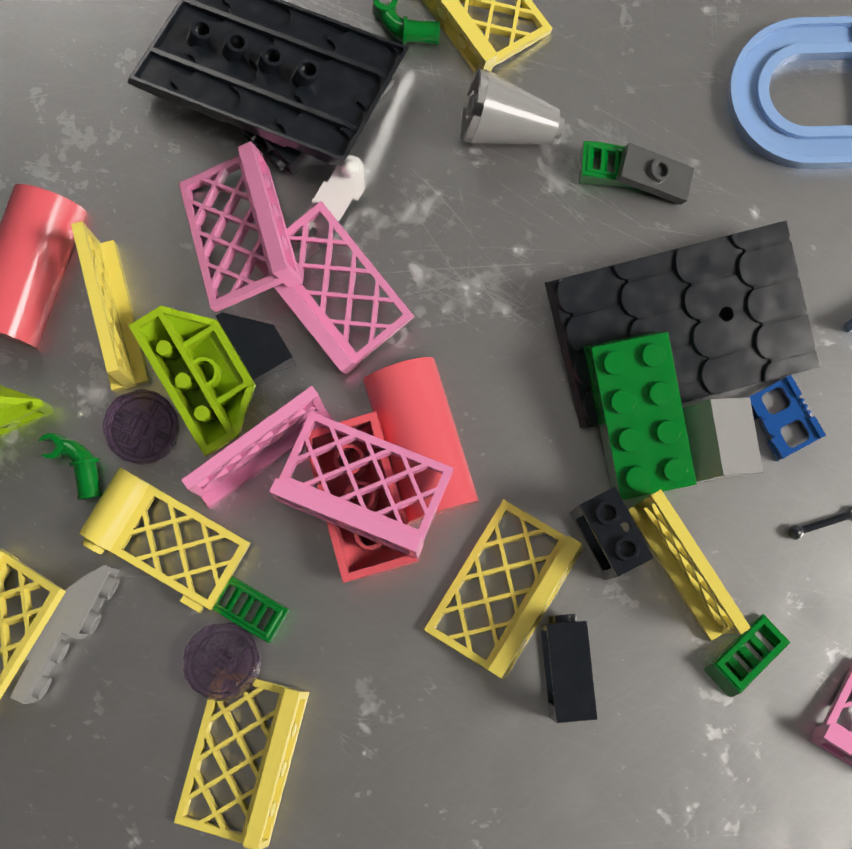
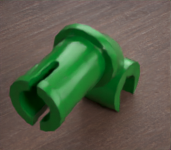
(403, 29)
(82, 461)

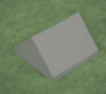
(722, 439)

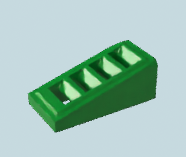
(604, 151)
(275, 622)
(738, 681)

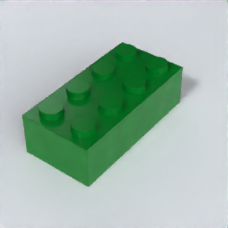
(640, 414)

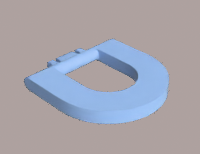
(750, 98)

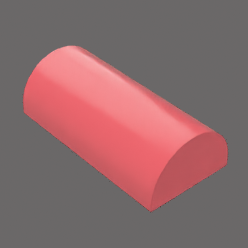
(33, 259)
(418, 418)
(355, 554)

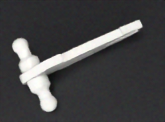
(344, 185)

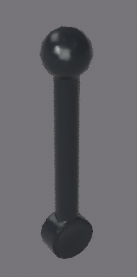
(795, 532)

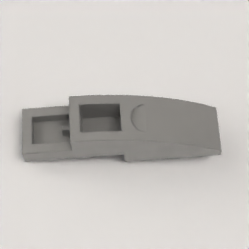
(72, 618)

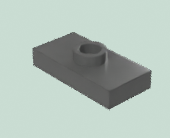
(655, 173)

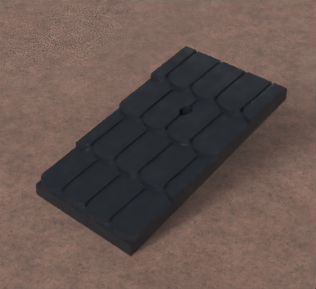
(271, 71)
(725, 302)

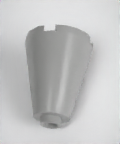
(507, 114)

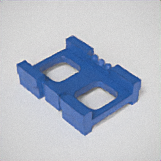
(773, 423)

